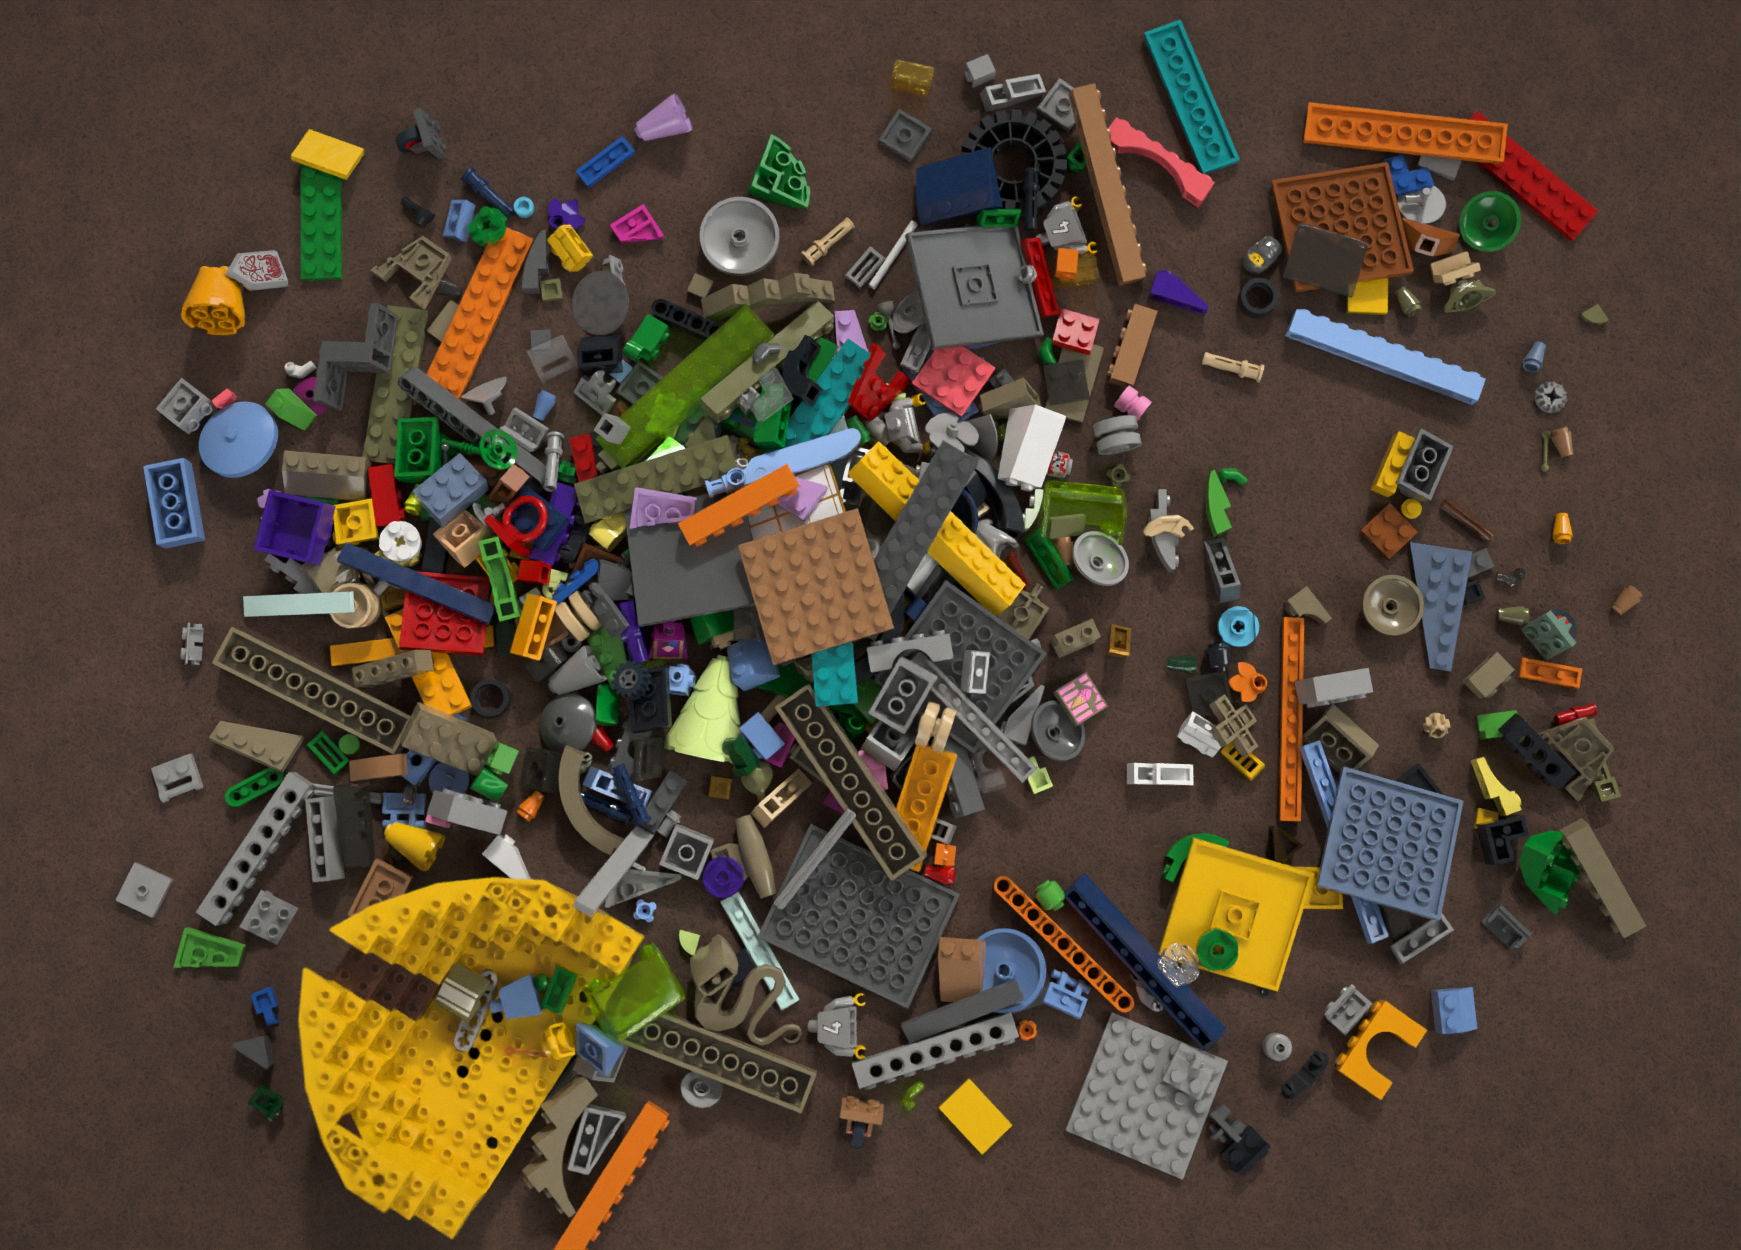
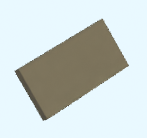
(1076, 410)

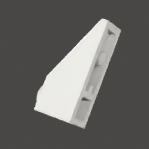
(506, 857)

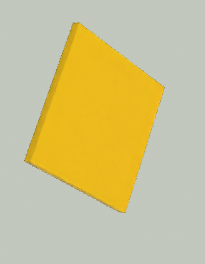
(1248, 898)

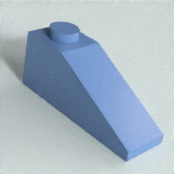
(609, 785)

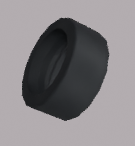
(1268, 287)
(474, 698)

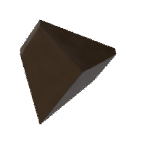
(1282, 844)

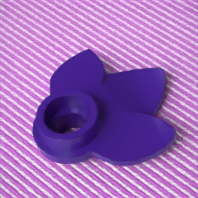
(566, 213)

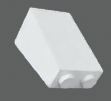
(1029, 445)

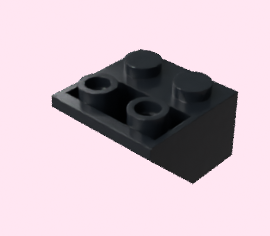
(600, 353)

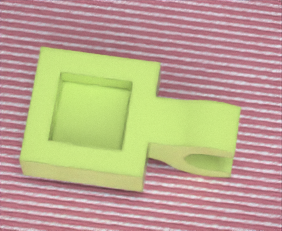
(1039, 779)

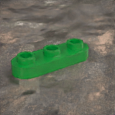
(246, 788)

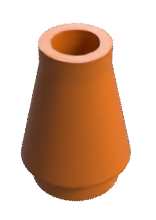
(530, 806)

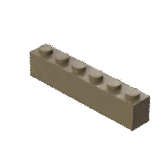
(1602, 878)

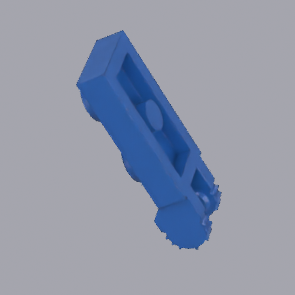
(576, 580)

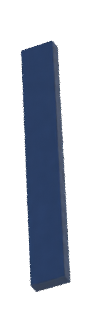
(417, 583)

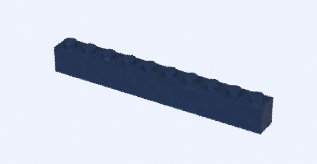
(1143, 961)

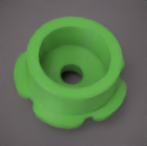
(878, 326)

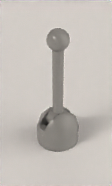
(887, 309)

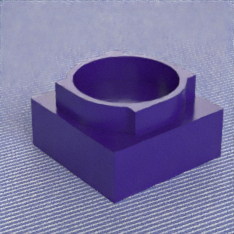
(295, 527)

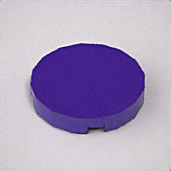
(723, 877)

